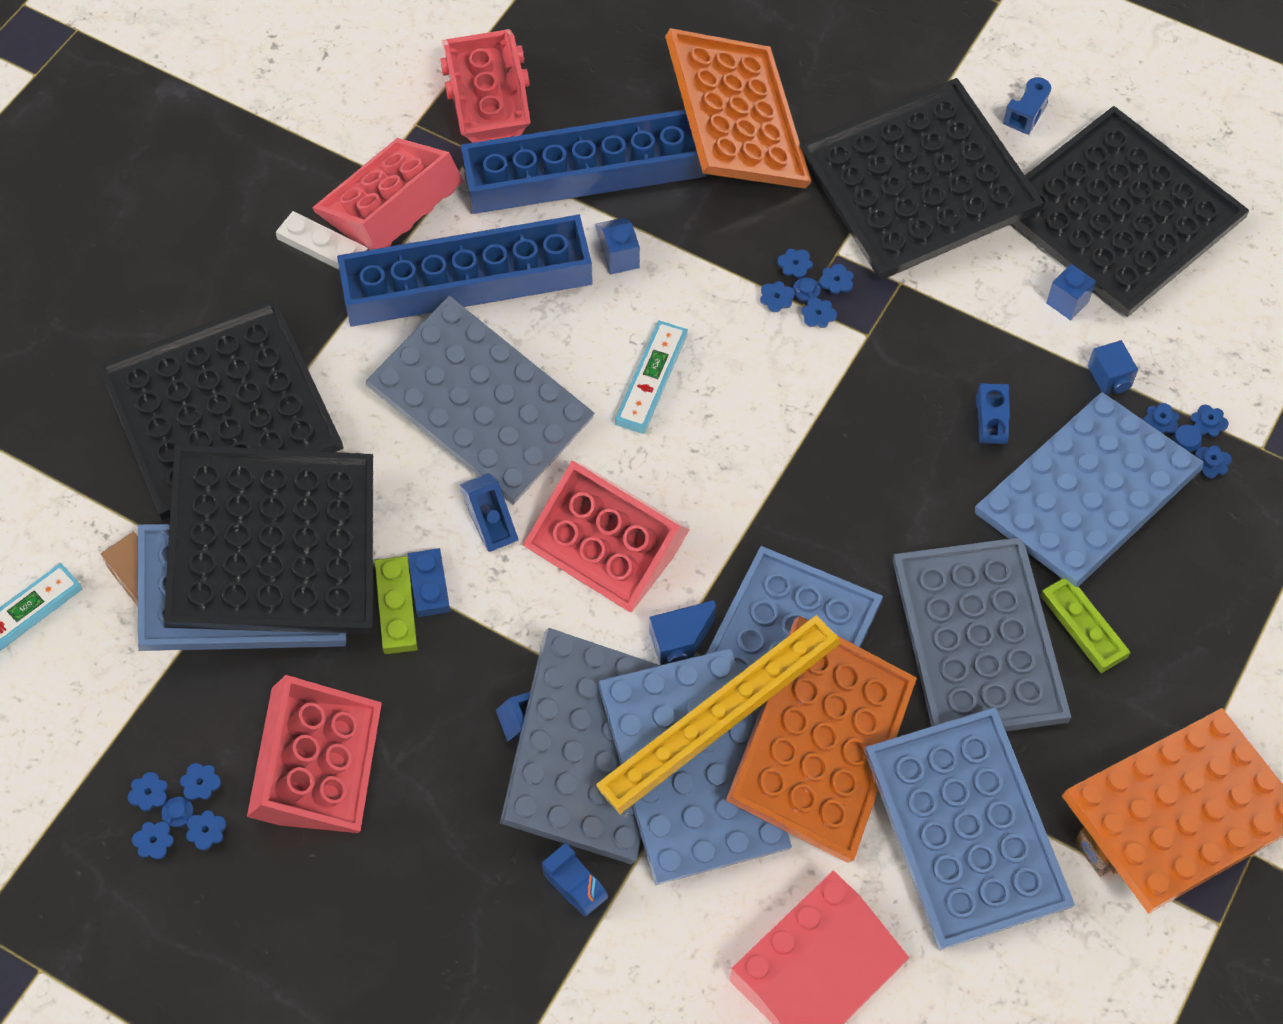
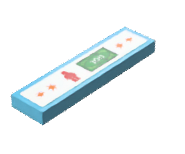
(651, 377)
(36, 603)

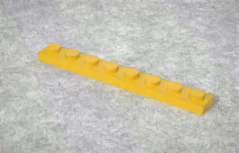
(717, 714)

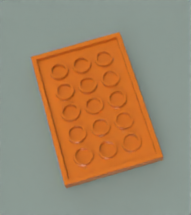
(737, 109)
(809, 743)
(1182, 809)

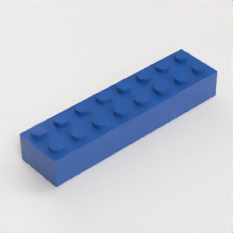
(580, 161)
(467, 267)

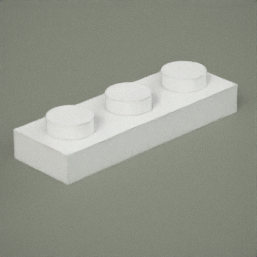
(316, 239)

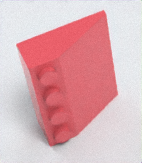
(390, 193)
(605, 536)
(314, 757)
(819, 959)

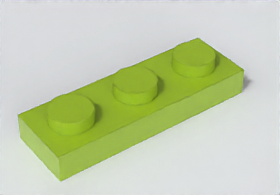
(396, 605)
(1085, 624)

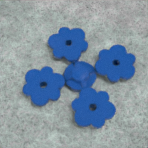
(807, 289)
(1190, 437)
(176, 811)

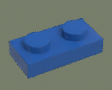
(428, 582)

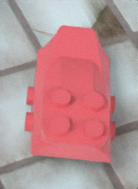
(487, 84)

